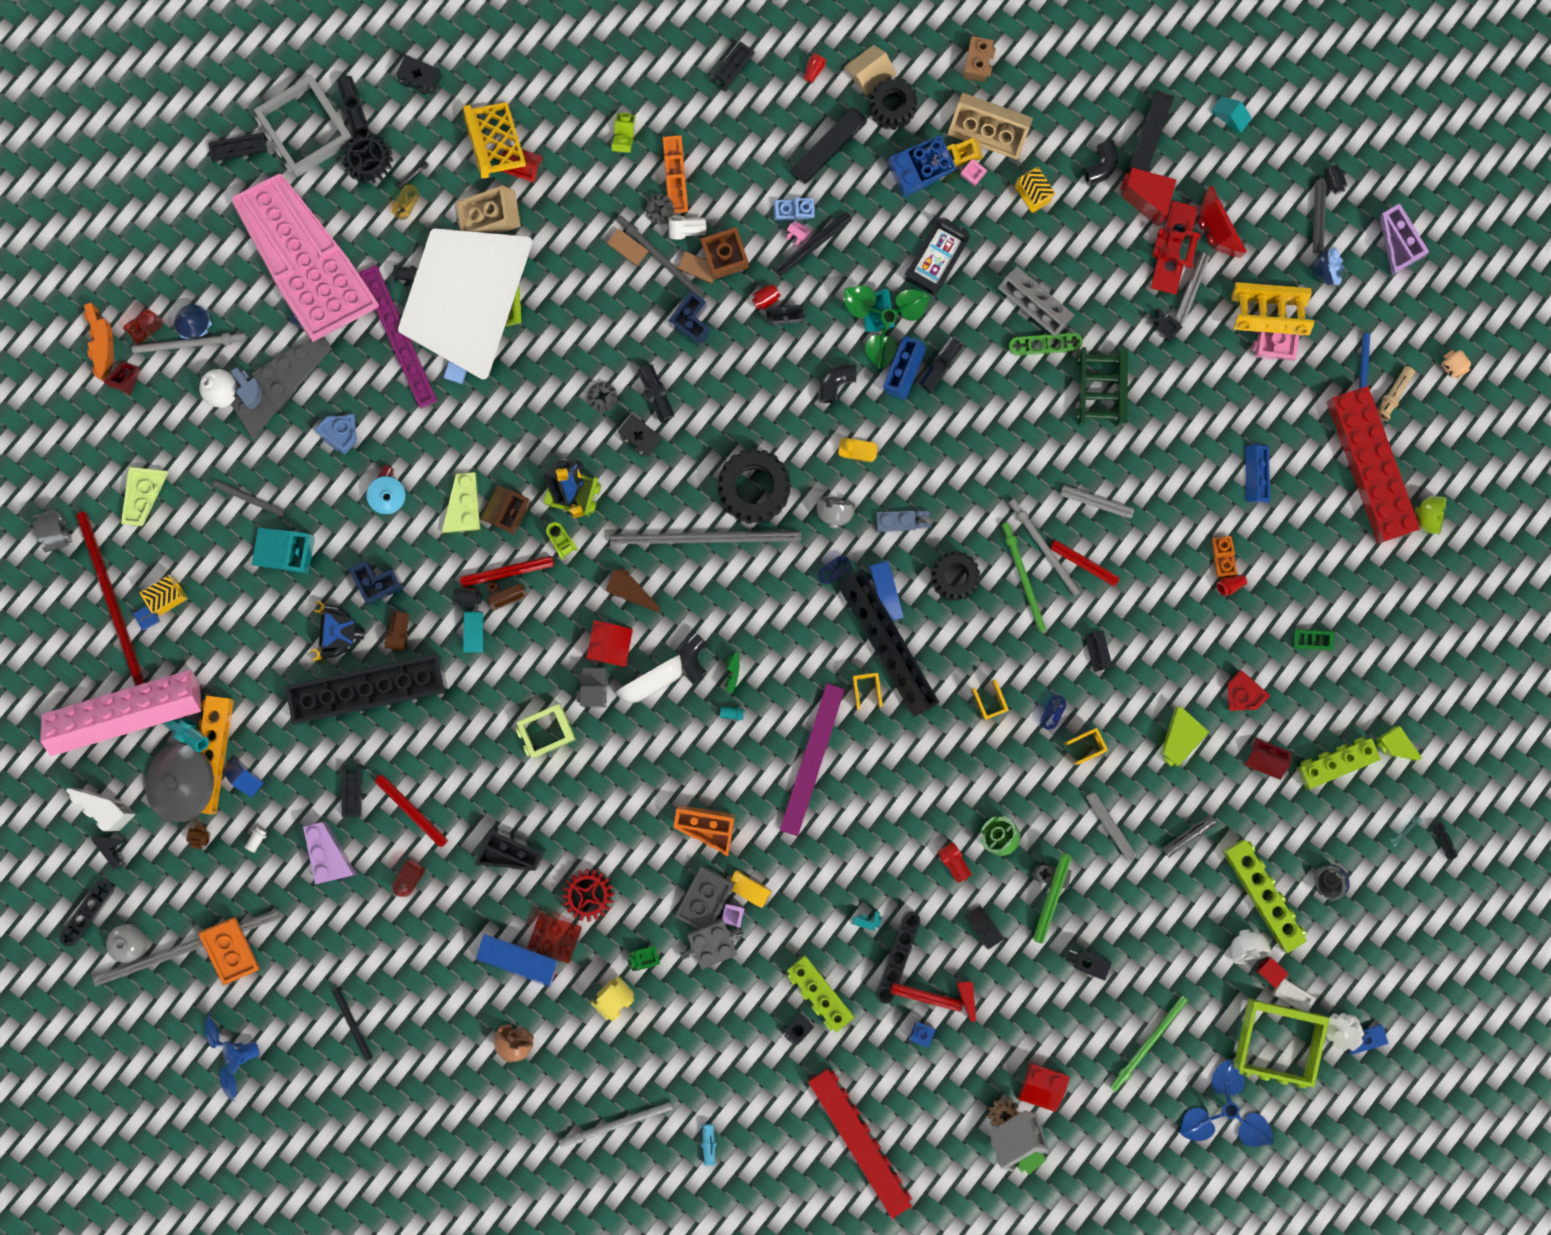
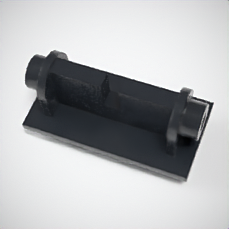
(785, 314)
(1098, 651)

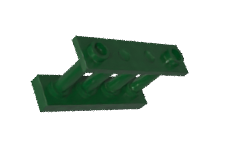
(1119, 378)

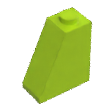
(1182, 737)

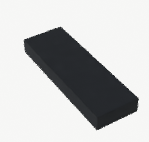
(238, 147)

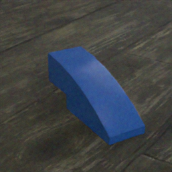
(886, 589)

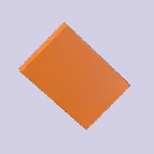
(229, 950)

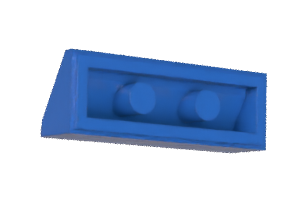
(1257, 474)

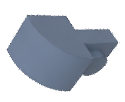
(250, 391)

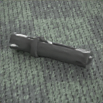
(1191, 834)

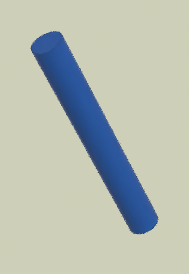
(1364, 360)

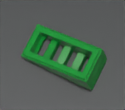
(1330, 641)

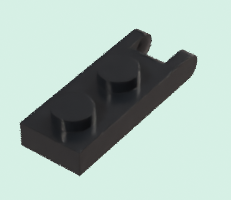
(733, 65)
(352, 792)

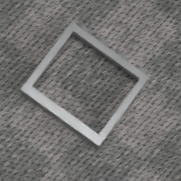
(322, 153)

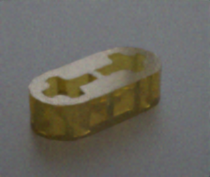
(402, 199)

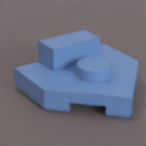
(338, 432)

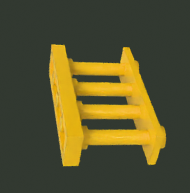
(1272, 295)

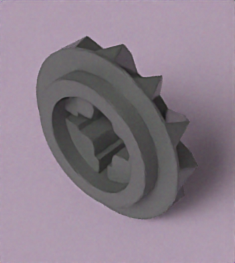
(666, 212)
(598, 404)

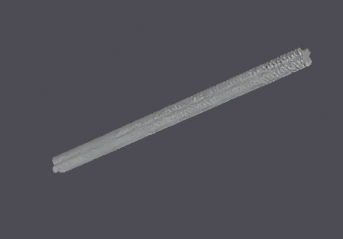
(635, 539)
(174, 952)

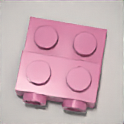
(1276, 345)

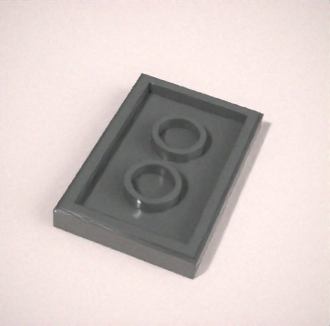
(704, 898)

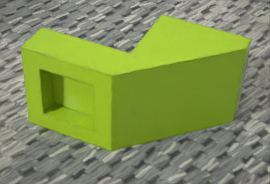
(623, 132)

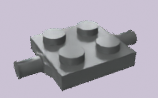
(712, 944)

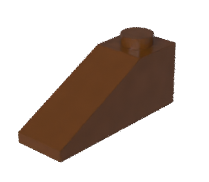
(626, 588)

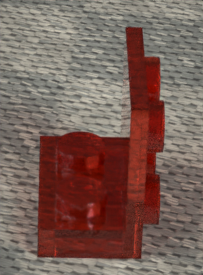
(554, 938)

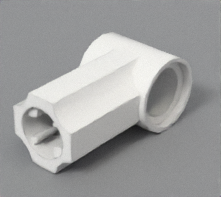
(681, 227)

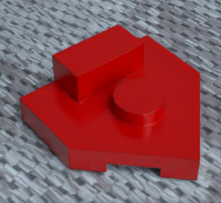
(1245, 693)

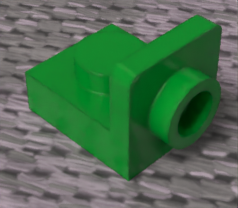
(643, 958)

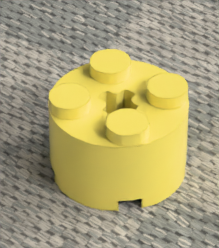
(613, 998)

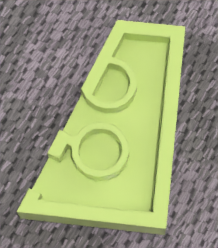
(140, 494)

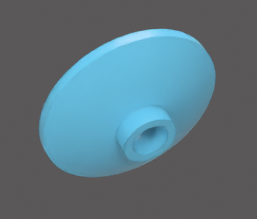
(382, 486)

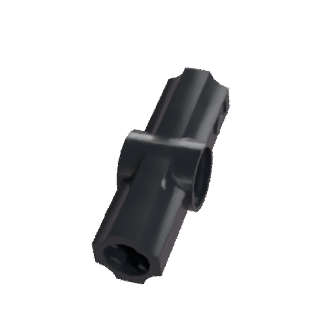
(349, 95)
(935, 374)
(656, 393)

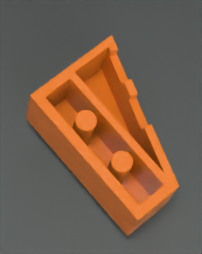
(707, 826)

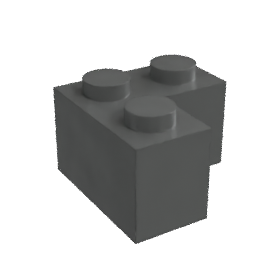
(593, 689)

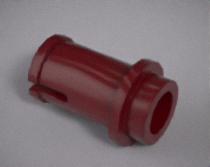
(386, 471)

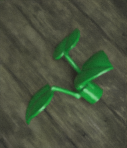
(862, 299)

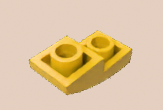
(750, 889)

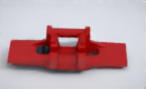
(1168, 244)

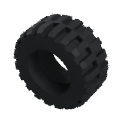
(747, 461)

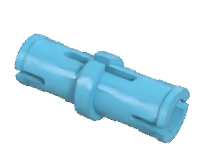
(708, 1144)

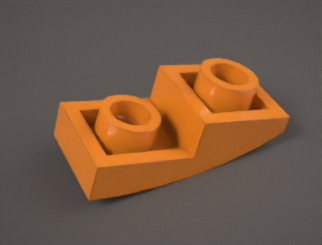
(1224, 557)

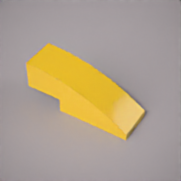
(965, 152)

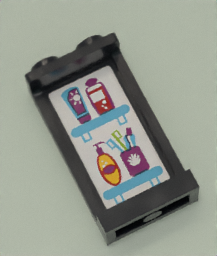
(937, 256)

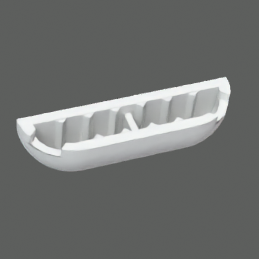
(651, 681)

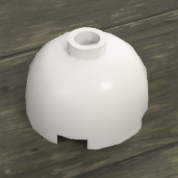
(218, 388)
(1249, 946)

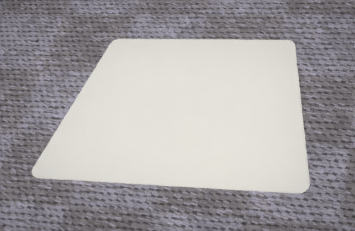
(464, 295)

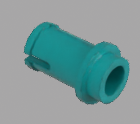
(732, 713)

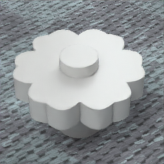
(1345, 1031)

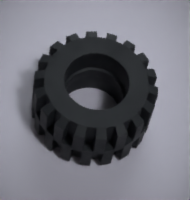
(897, 89)
(963, 561)

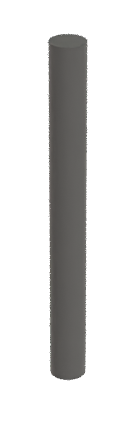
(249, 498)

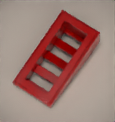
(967, 995)

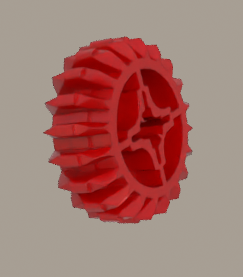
(574, 886)

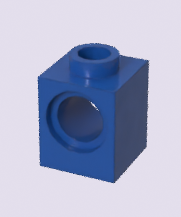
(922, 1033)

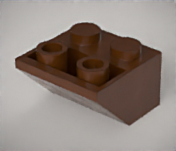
(506, 510)

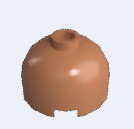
(513, 1044)

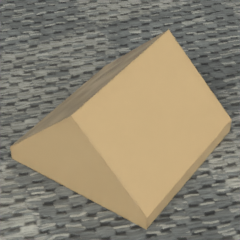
(870, 69)

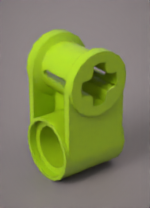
(561, 541)

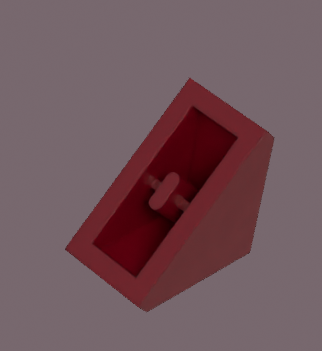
(123, 378)

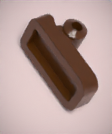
(500, 599)

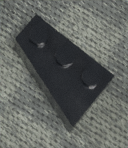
(509, 851)

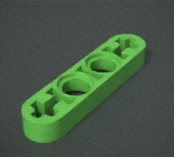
(1045, 344)

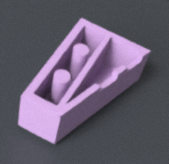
(1401, 239)
(326, 854)

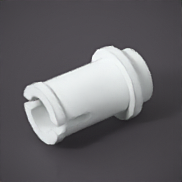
(255, 839)

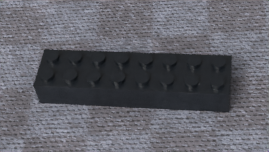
(366, 689)

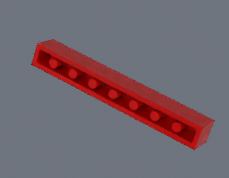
(860, 1143)

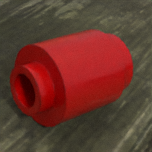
(766, 296)

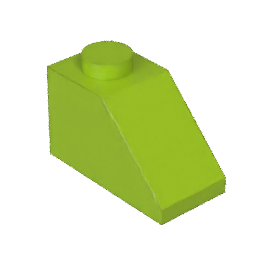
(1397, 744)

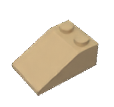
(489, 211)

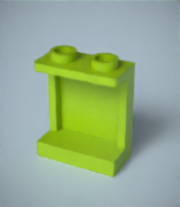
(584, 498)

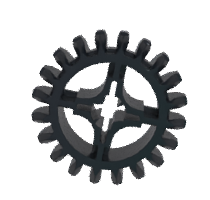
(370, 143)

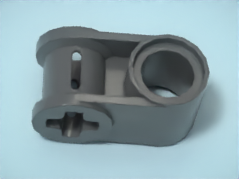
(1050, 871)

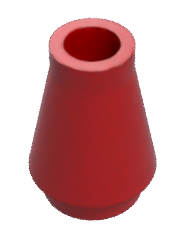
(814, 68)
(1229, 585)

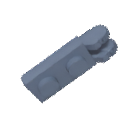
(901, 521)

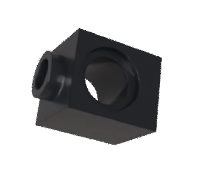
(798, 1020)

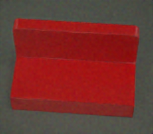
(527, 172)

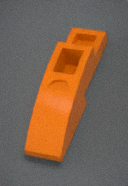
(101, 349)

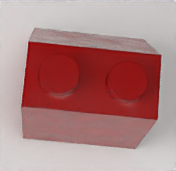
(1148, 193)

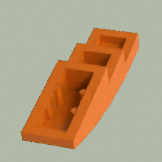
(675, 172)

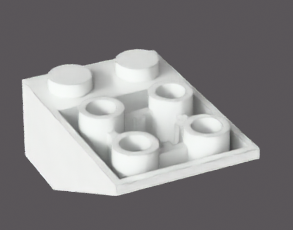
(107, 811)

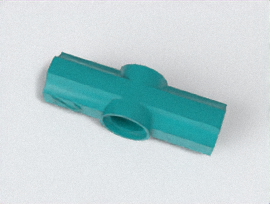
(186, 732)

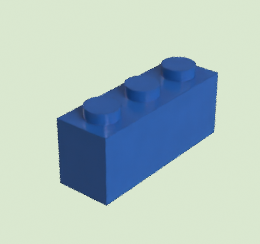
(904, 368)

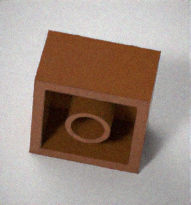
(724, 253)

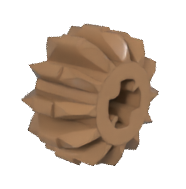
(1011, 1110)

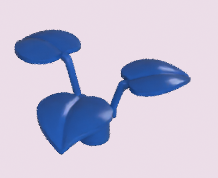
(233, 1056)
(1198, 1126)

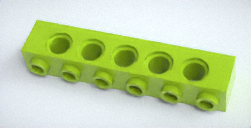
(1297, 934)

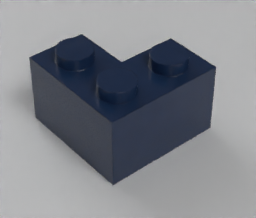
(686, 319)
(374, 587)

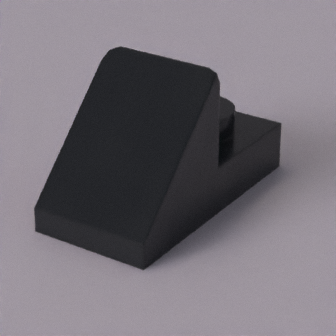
(107, 847)

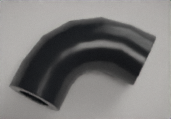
(1105, 167)
(833, 379)
(689, 657)

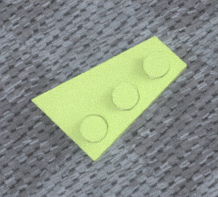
(463, 505)

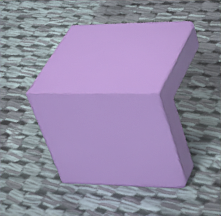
(733, 914)

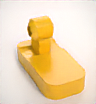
(857, 450)

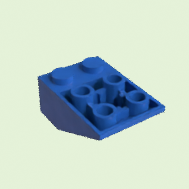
(921, 165)

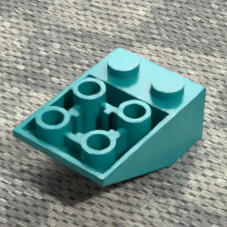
(283, 550)

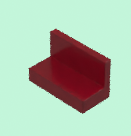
(1269, 759)

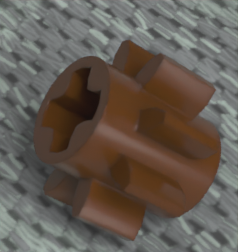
(198, 837)

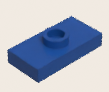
(1372, 1038)

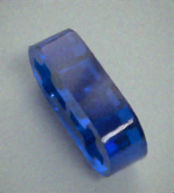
(831, 566)
(1056, 715)

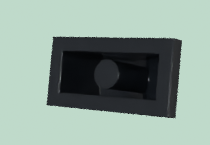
(984, 927)

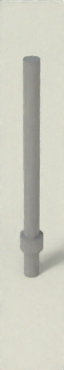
(226, 339)
(1023, 516)
(578, 1137)

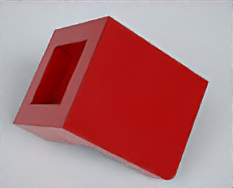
(1271, 972)

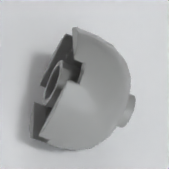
(835, 511)
(126, 943)

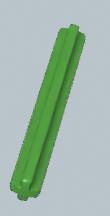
(1052, 897)

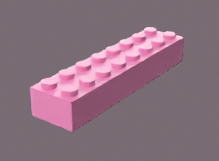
(120, 713)

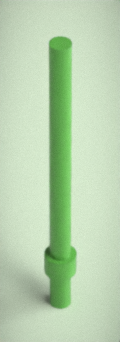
(1011, 542)
(1124, 1073)

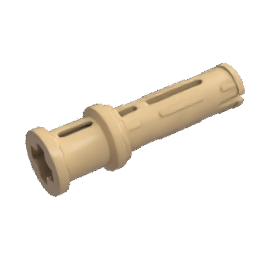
(1390, 401)

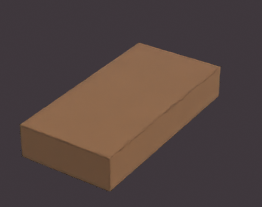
(627, 247)
(695, 267)

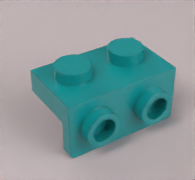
(872, 321)

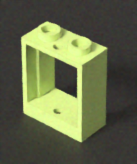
(565, 726)

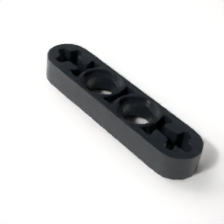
(84, 911)

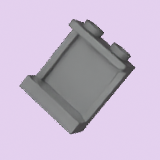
(1017, 1139)

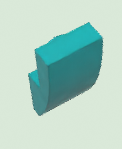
(473, 631)

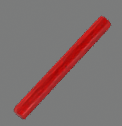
(506, 571)
(411, 810)

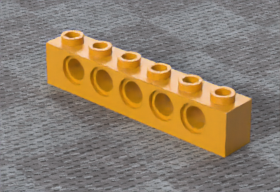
(219, 745)

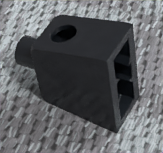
(1098, 969)

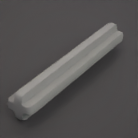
(1192, 288)
(1097, 502)
(1111, 826)

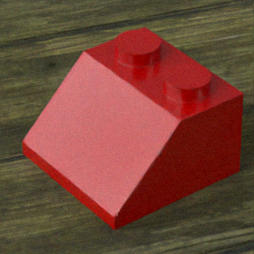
(609, 643)
(1043, 1087)

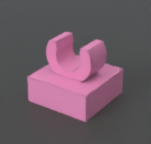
(973, 172)
(799, 231)

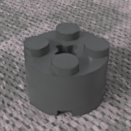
(51, 530)

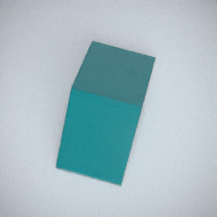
(1232, 113)

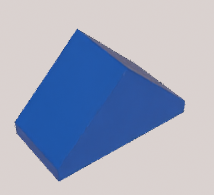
(242, 778)

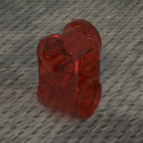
(139, 327)
(410, 876)

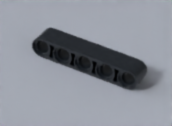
(1151, 131)
(829, 145)
(897, 946)

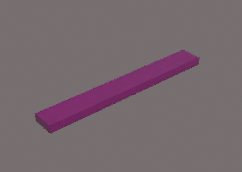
(401, 344)
(812, 760)

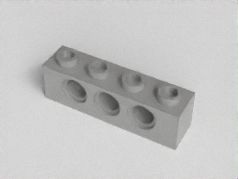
(1036, 301)

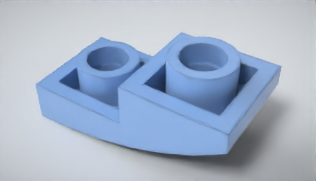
(794, 209)

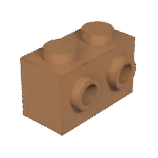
(978, 59)

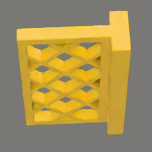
(479, 145)

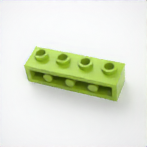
(1338, 763)
(820, 993)

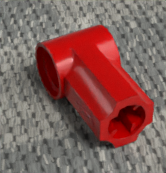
(953, 860)

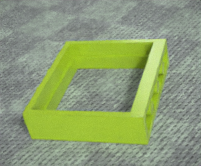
(1315, 1051)

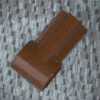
(397, 635)

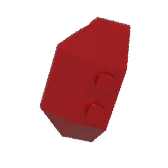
(1218, 226)

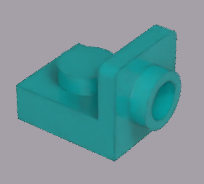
(863, 921)

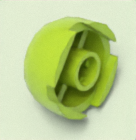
(1431, 514)

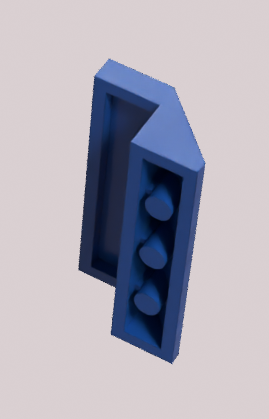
(516, 960)

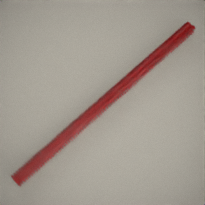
(109, 598)

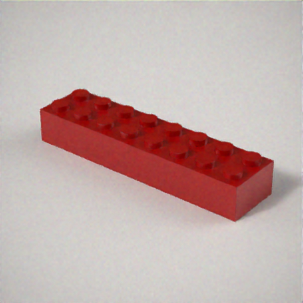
(1373, 465)

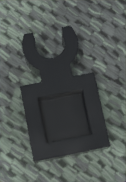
(1167, 327)

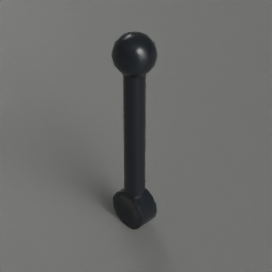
(424, 165)

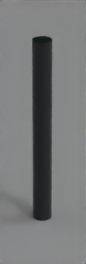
(352, 1024)

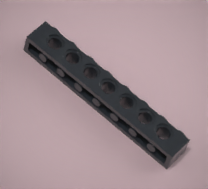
(888, 643)

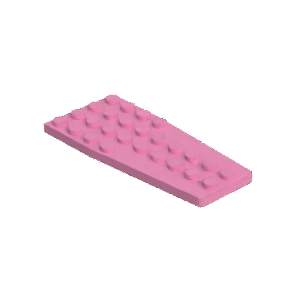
(303, 258)

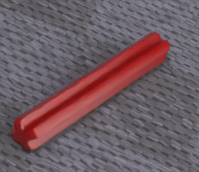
(1084, 563)
(926, 997)

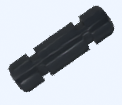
(1445, 841)

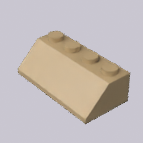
(991, 125)

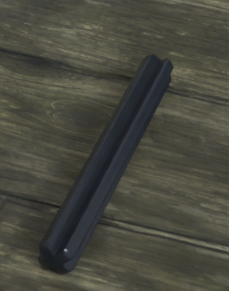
(813, 244)

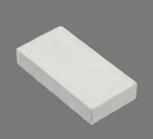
(1294, 996)

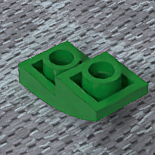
(733, 666)

